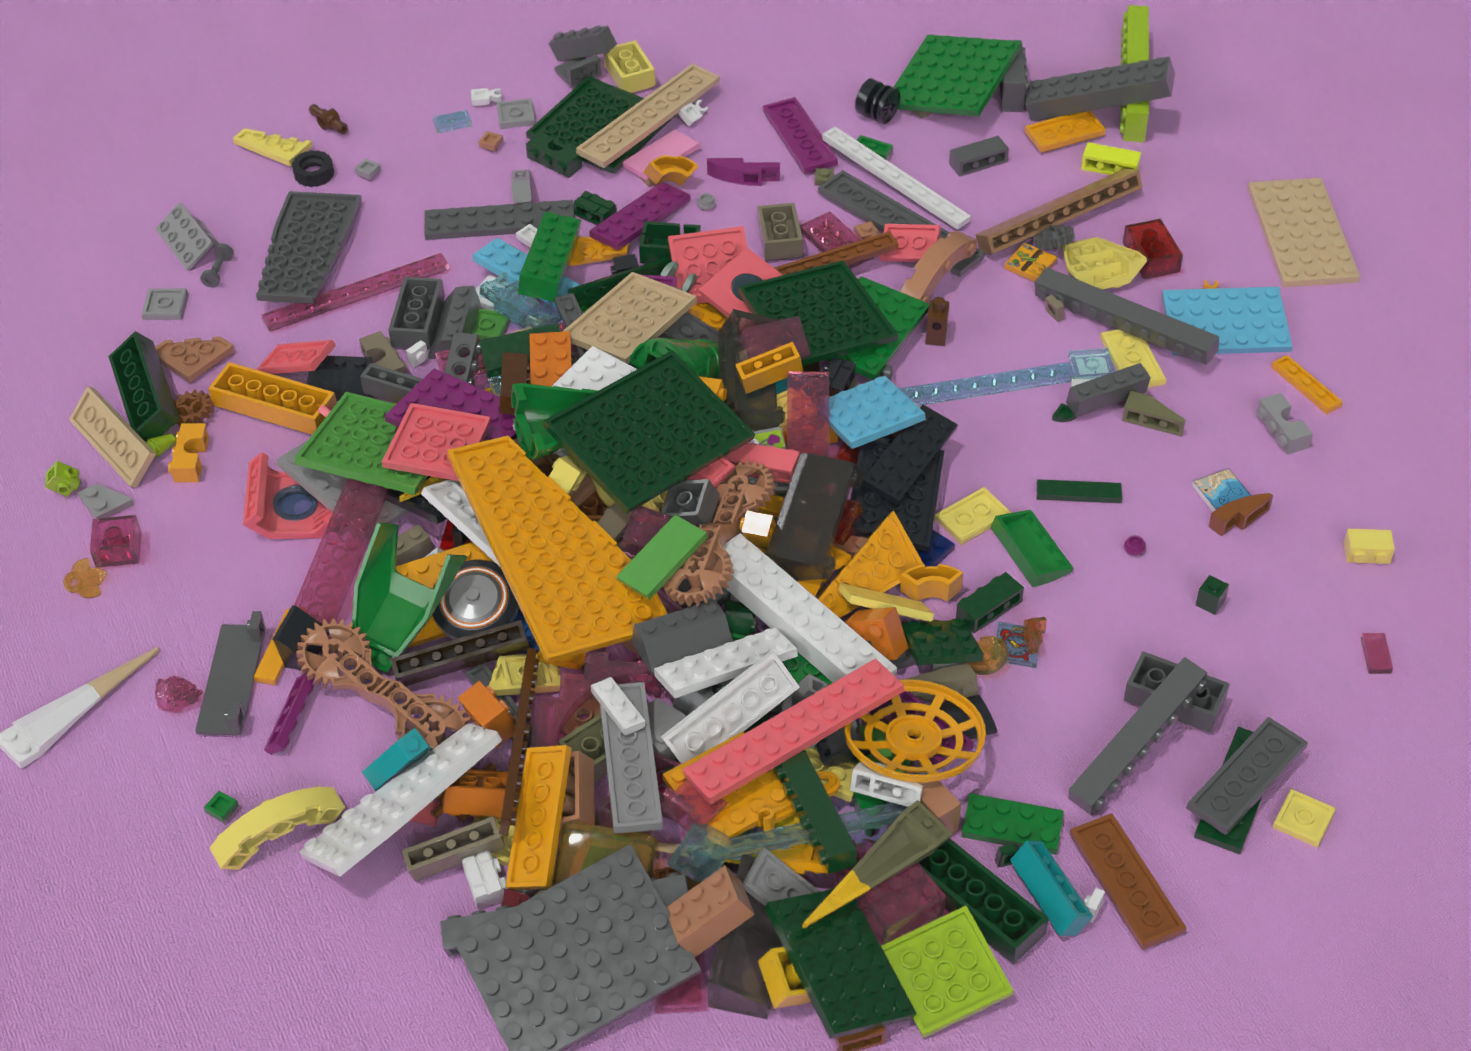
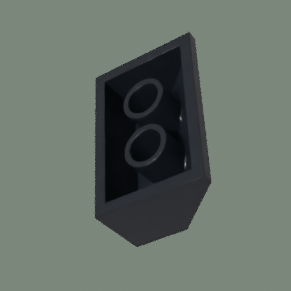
(340, 375)

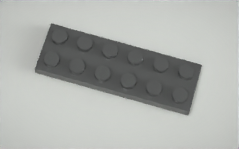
(1246, 775)

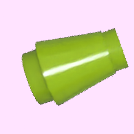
(161, 443)

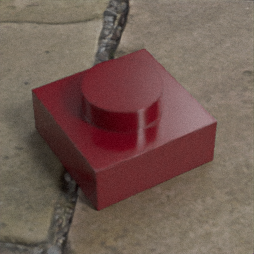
(514, 898)

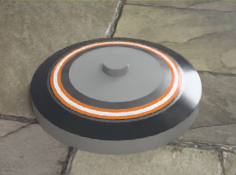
(476, 600)

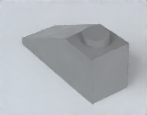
(521, 186)

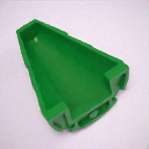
(697, 354)
(532, 407)

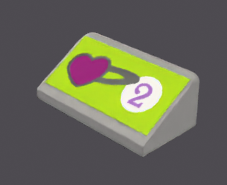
(769, 437)

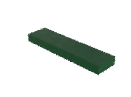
(1079, 491)

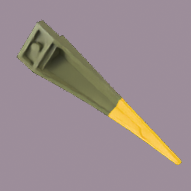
(903, 844)

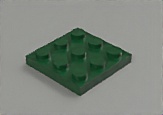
(941, 642)

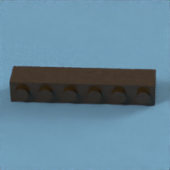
(460, 653)

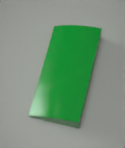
(1031, 547)

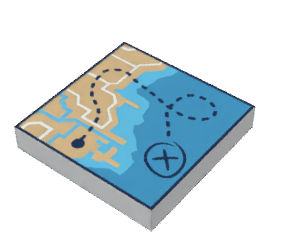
(1219, 489)

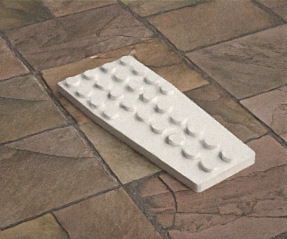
(398, 801)

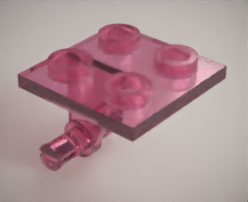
(688, 806)

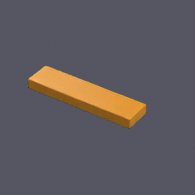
(1307, 384)
(271, 663)

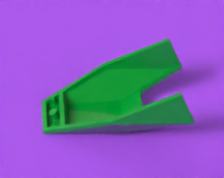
(390, 605)

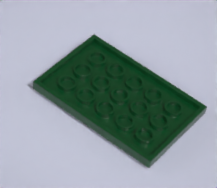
(840, 965)

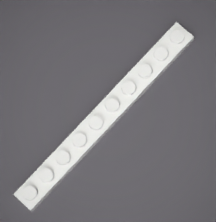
(896, 178)

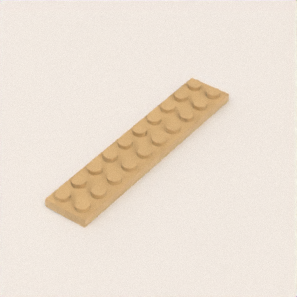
(647, 115)

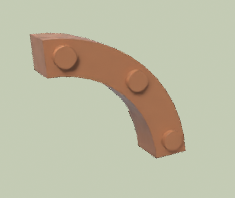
(937, 262)

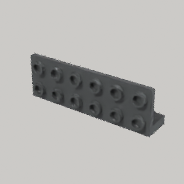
(231, 678)

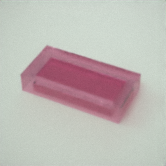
(1376, 653)

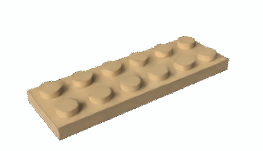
(112, 436)

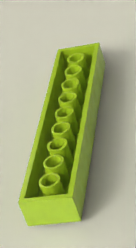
(1134, 49)

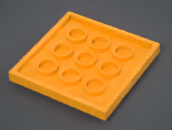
(743, 803)

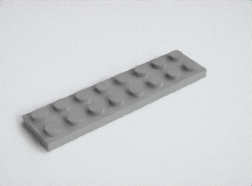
(632, 769)

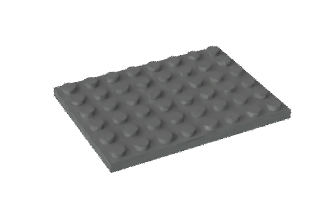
(577, 956)

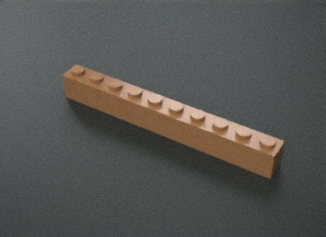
(1058, 211)

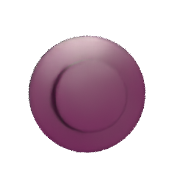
(1135, 545)

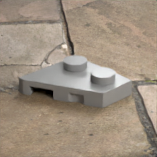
(103, 501)

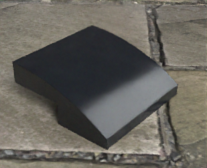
(960, 716)

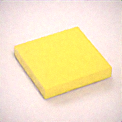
(1304, 818)

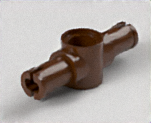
(328, 119)

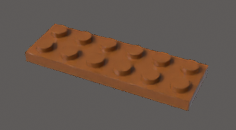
(1127, 881)

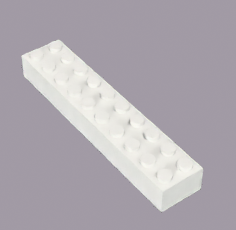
(796, 613)

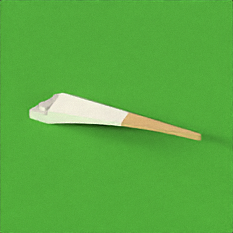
(43, 727)

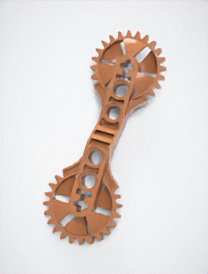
(710, 564)
(382, 690)

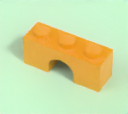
(186, 461)

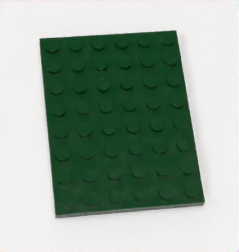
(648, 431)

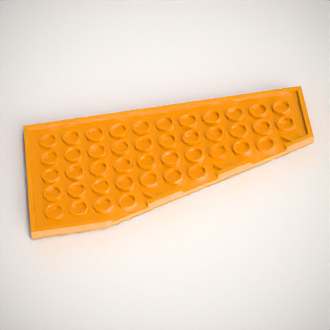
(550, 552)

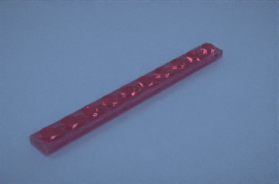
(354, 292)

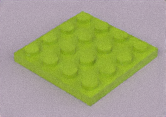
(947, 971)

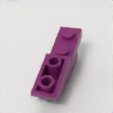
(743, 173)

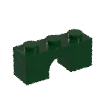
(542, 151)

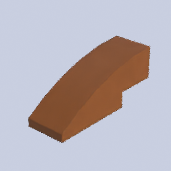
(1240, 513)

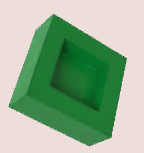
(221, 806)

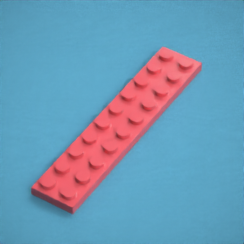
(792, 731)

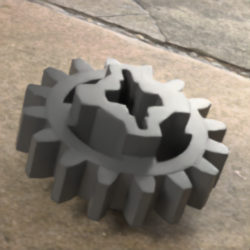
(1054, 237)

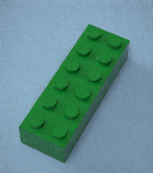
(549, 256)

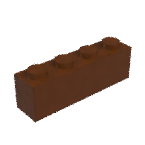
(514, 371)

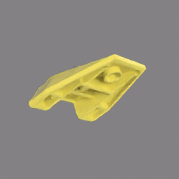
(1102, 262)

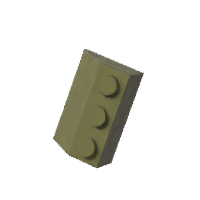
(590, 742)

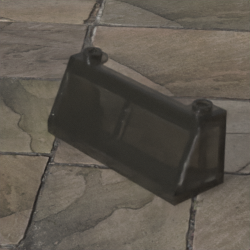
(760, 406)
(812, 516)
(735, 974)

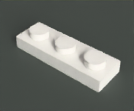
(618, 706)

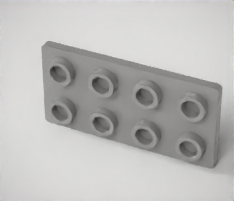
(186, 236)

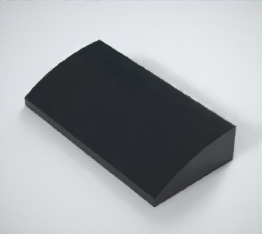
(834, 748)

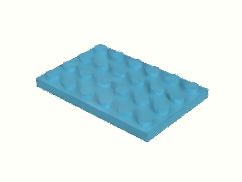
(1241, 317)

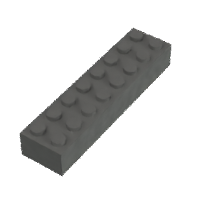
(1100, 88)

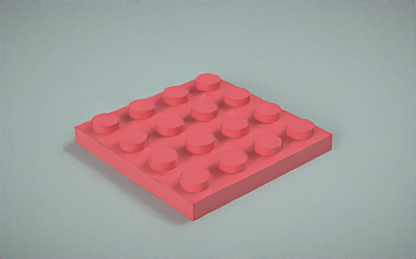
(704, 252)
(426, 436)

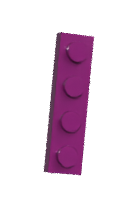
(287, 719)

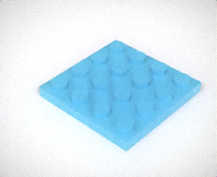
(871, 412)

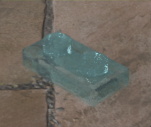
(452, 121)

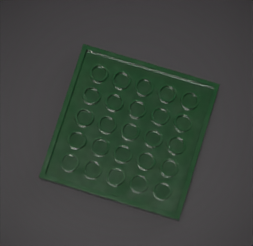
(585, 113)
(832, 309)

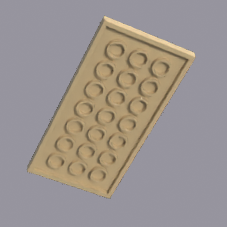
(1303, 232)

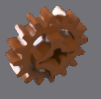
(193, 407)

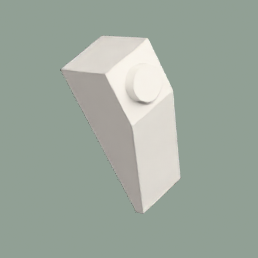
(879, 786)

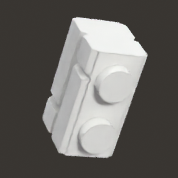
(484, 879)

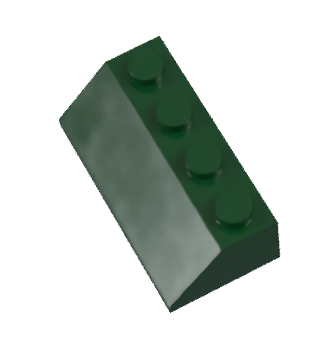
(516, 342)

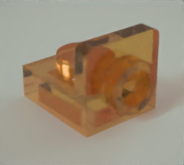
(1032, 633)

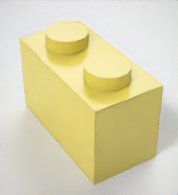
(1369, 546)

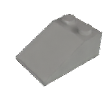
(661, 719)

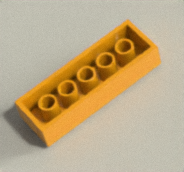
(270, 397)

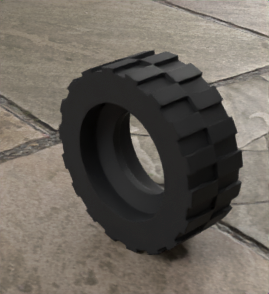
(311, 159)

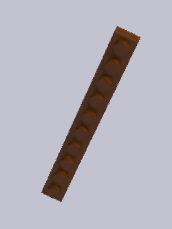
(519, 746)

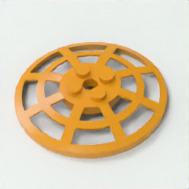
(926, 731)

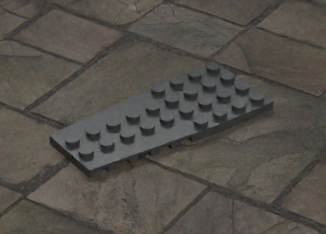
(306, 245)

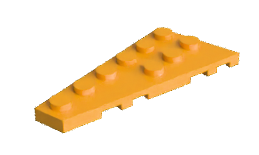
(875, 565)

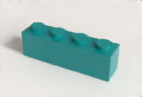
(1051, 888)

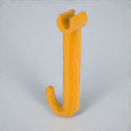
(768, 817)

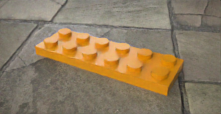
(538, 818)

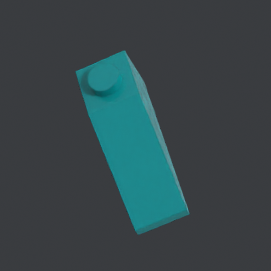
(396, 758)

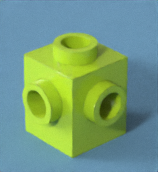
(62, 478)

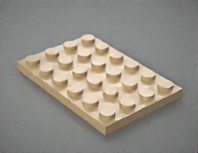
(629, 316)

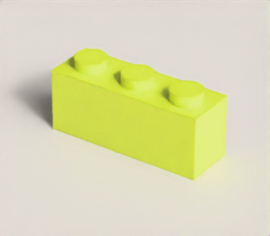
(1109, 159)

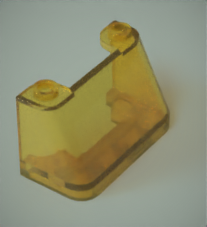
(587, 844)

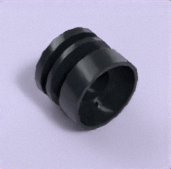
(877, 101)

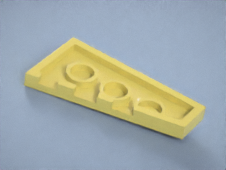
(272, 146)

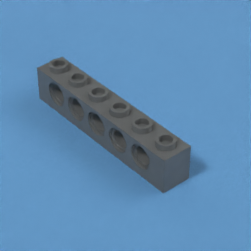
(462, 345)

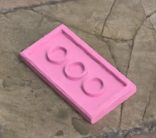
(671, 144)

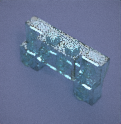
(516, 307)

